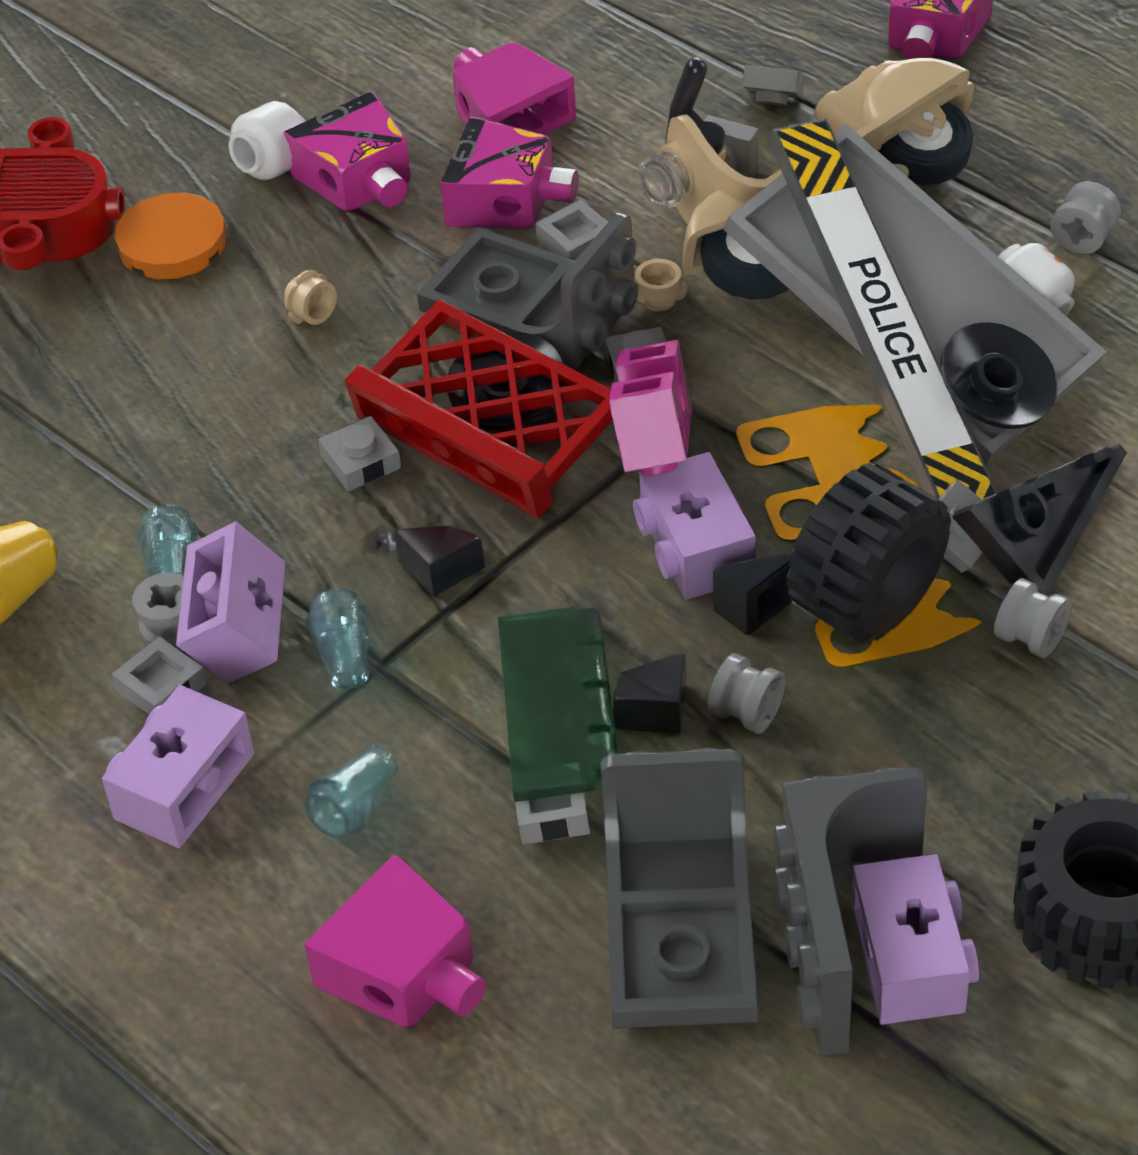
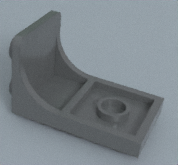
(540, 291)
(823, 834)
(678, 889)

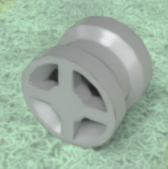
(1085, 217)
(158, 607)
(1032, 618)
(746, 693)

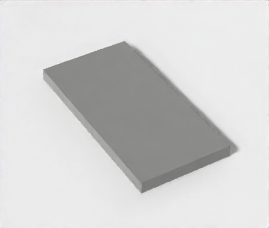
(940, 263)

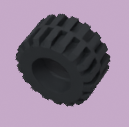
(868, 553)
(1067, 923)

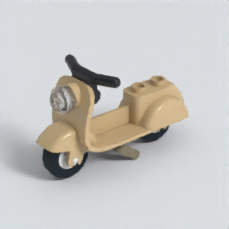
(902, 108)

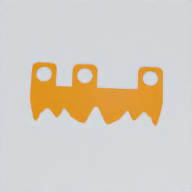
(835, 448)

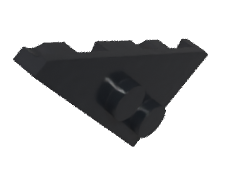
(1039, 521)

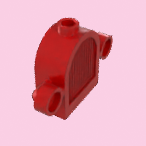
(53, 199)

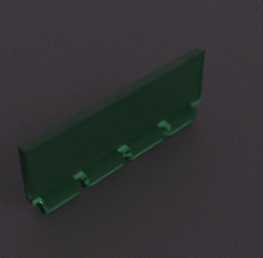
(556, 701)

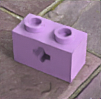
(693, 523)
(231, 603)
(178, 765)
(912, 939)

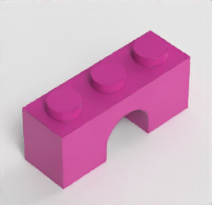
(651, 408)

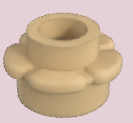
(659, 284)
(310, 298)

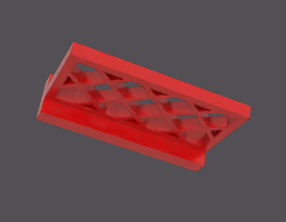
(463, 446)

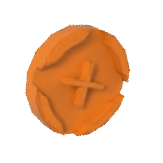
(170, 235)

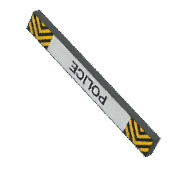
(879, 310)

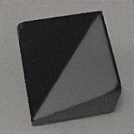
(439, 555)
(751, 591)
(651, 696)

